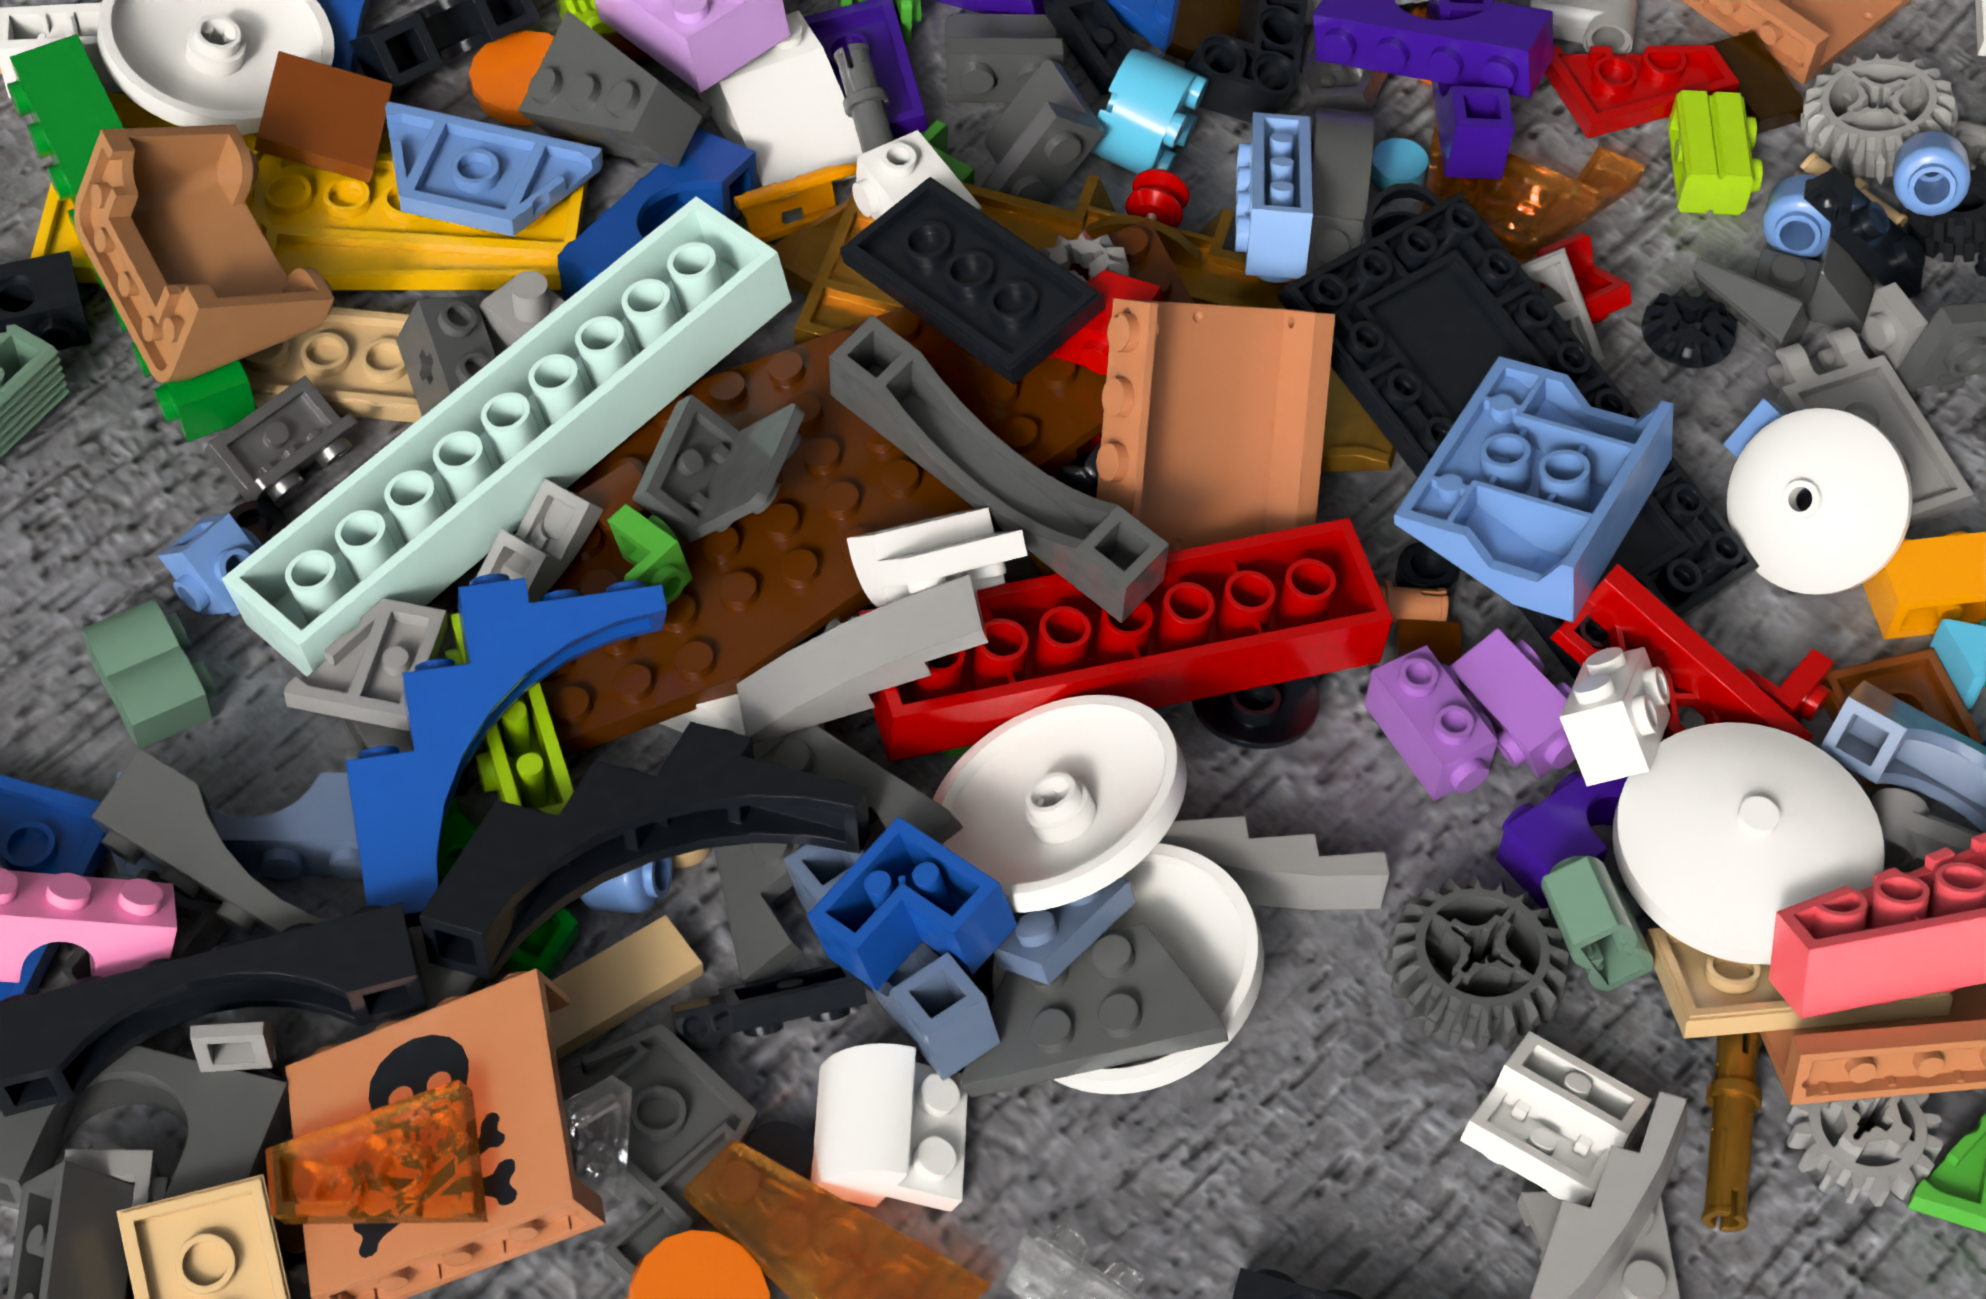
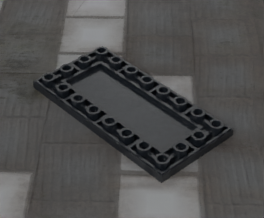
(1418, 333)

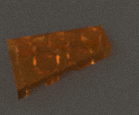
(385, 1166)

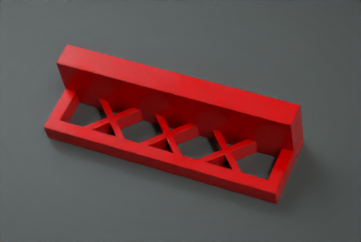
(1690, 664)

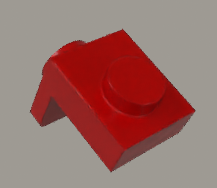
(1600, 289)
(1804, 690)

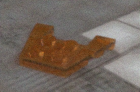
(1532, 203)

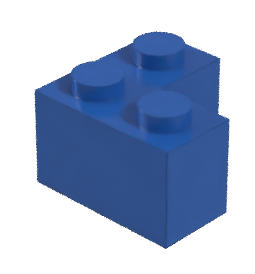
(908, 894)

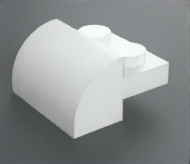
(933, 552)
(1555, 1119)
(889, 1128)

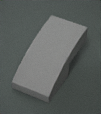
(545, 540)
(237, 1046)

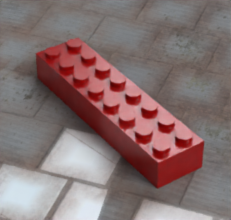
(1213, 627)

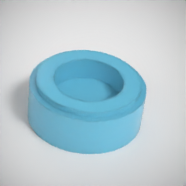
(1398, 162)

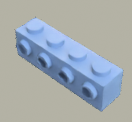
(1275, 197)

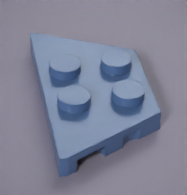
(481, 170)

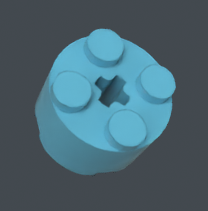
(1148, 112)

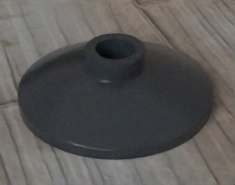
(1261, 715)

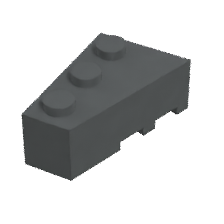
(606, 100)

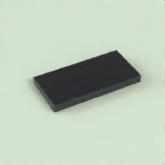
(972, 280)

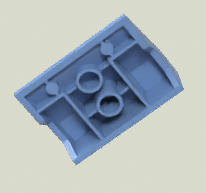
(1537, 487)

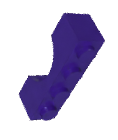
(1493, 49)
(1471, 121)

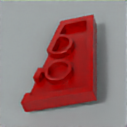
(1627, 90)

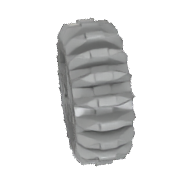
(1870, 109)

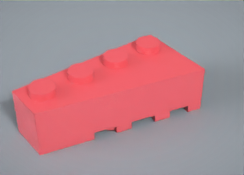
(1887, 941)

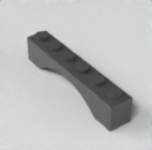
(1076, 535)
(169, 822)

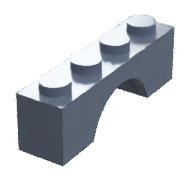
(1909, 749)
(303, 839)
(926, 994)

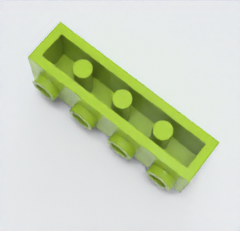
(521, 749)

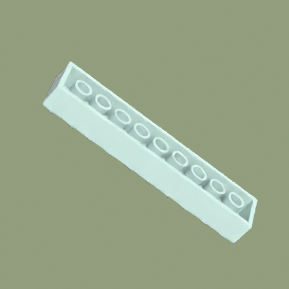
(533, 413)

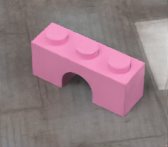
(113, 919)

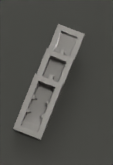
(860, 657)
(1285, 868)
(1595, 1240)

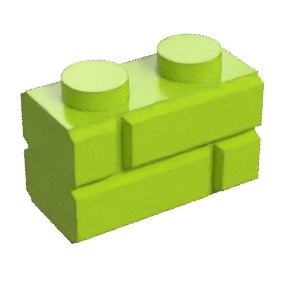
(1713, 152)

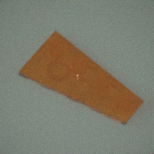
(816, 1241)

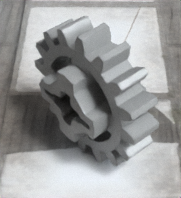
(1886, 1158)

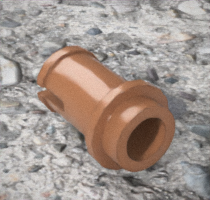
(1415, 602)

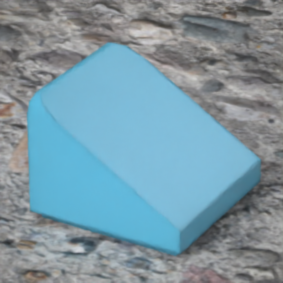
(1963, 655)

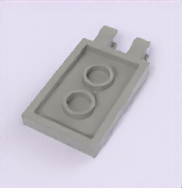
(1875, 394)

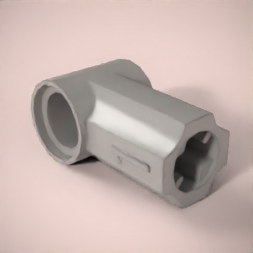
(1593, 22)
(1912, 831)

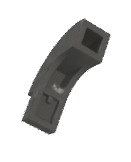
(1340, 181)

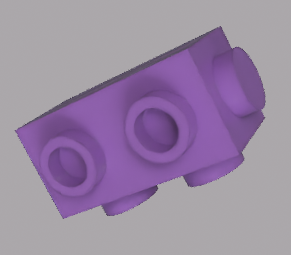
(1518, 700)
(1431, 723)

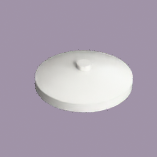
(207, 56)
(1065, 798)
(1738, 830)
(1209, 934)

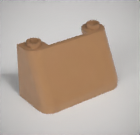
(184, 252)

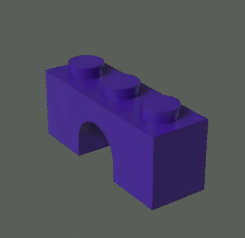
(1557, 829)

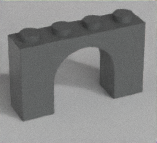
(226, 1115)

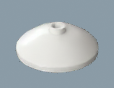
(1856, 506)

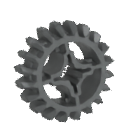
(1491, 997)

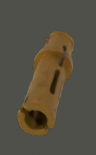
(1733, 1102)

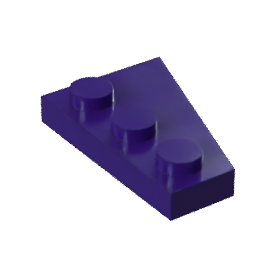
(878, 26)

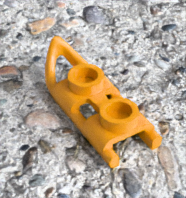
(809, 191)

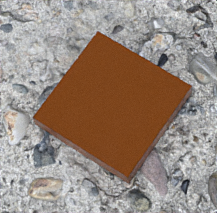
(323, 117)
(1911, 677)

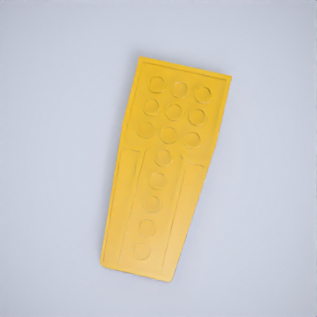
(356, 228)

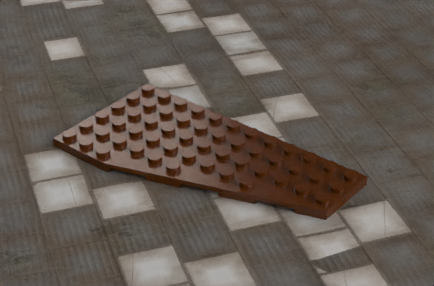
(790, 567)

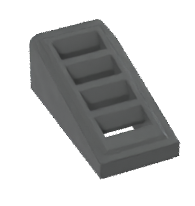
(1764, 311)

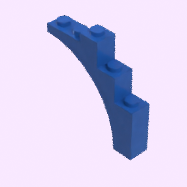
(450, 708)

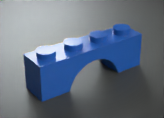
(709, 169)

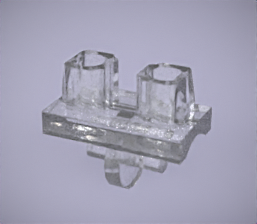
(1056, 1269)

